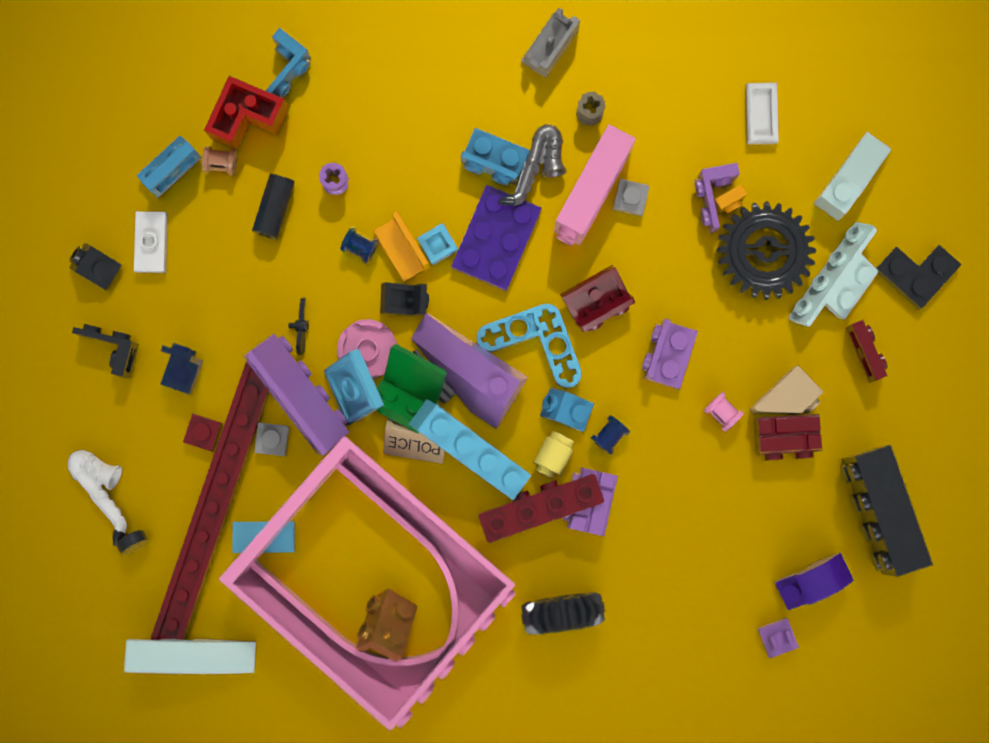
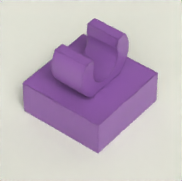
(777, 638)

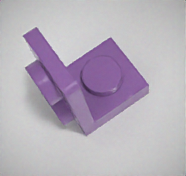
(719, 177)

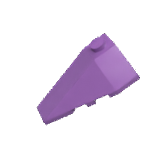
(475, 375)

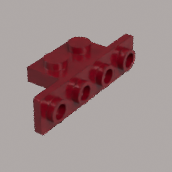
(546, 506)

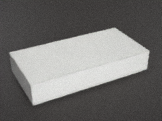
(761, 113)

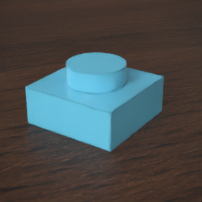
(437, 244)

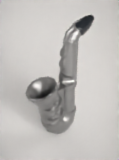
(545, 150)

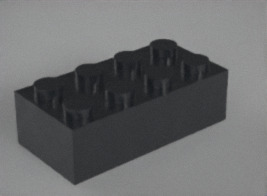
(886, 511)

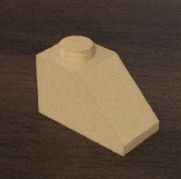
(790, 395)

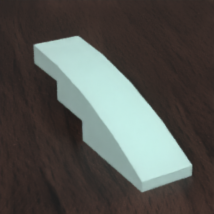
(190, 656)

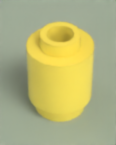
(554, 455)

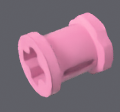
(723, 411)

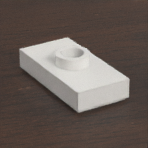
(150, 242)

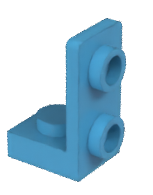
(288, 49)

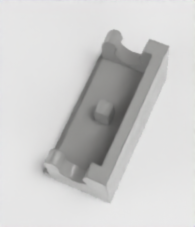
(551, 43)

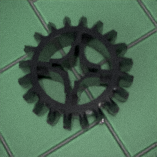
(563, 613)

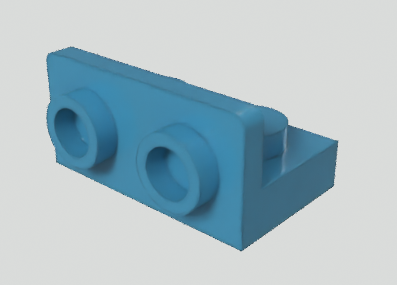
(494, 157)
(169, 166)

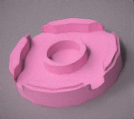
(372, 340)

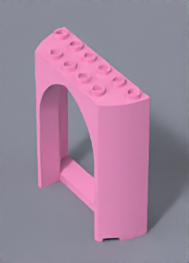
(373, 680)

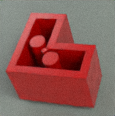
(241, 106)

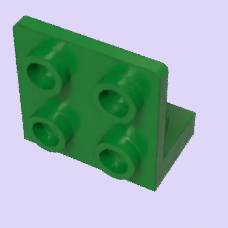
(408, 384)

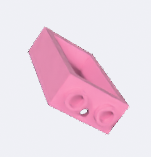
(593, 185)

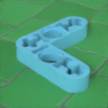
(536, 329)

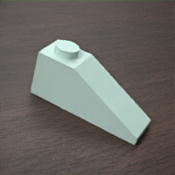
(852, 176)

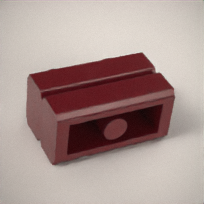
(787, 435)

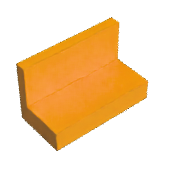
(401, 248)

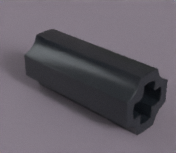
(273, 206)

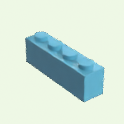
(469, 449)

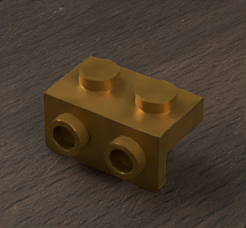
(387, 624)

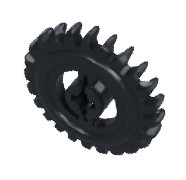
(736, 250)

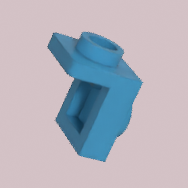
(566, 409)

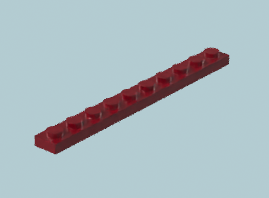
(212, 508)

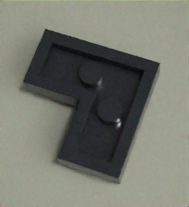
(919, 281)

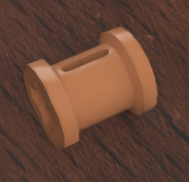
(219, 160)

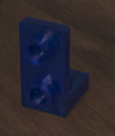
(181, 368)

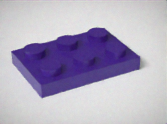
(495, 239)

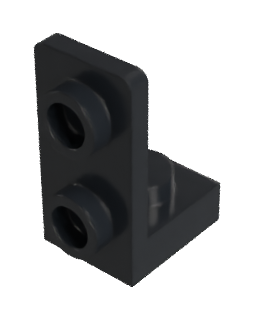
(120, 360)

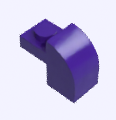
(815, 582)

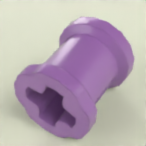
(338, 171)

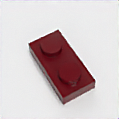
(862, 341)

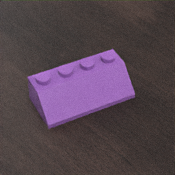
(296, 393)

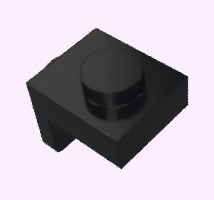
(94, 265)
(403, 299)

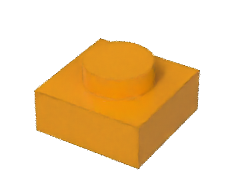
(730, 200)

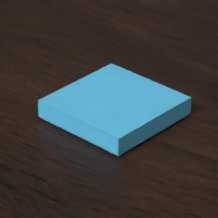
(353, 387)

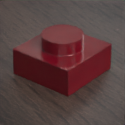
(203, 432)

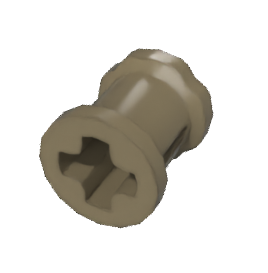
(596, 102)

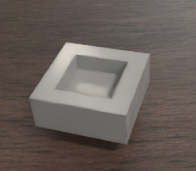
(631, 197)
(272, 439)

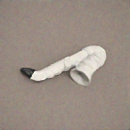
(91, 475)

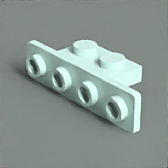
(840, 280)

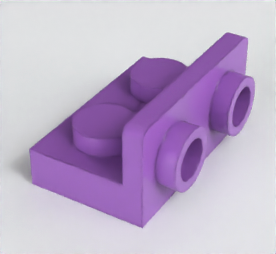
(670, 354)

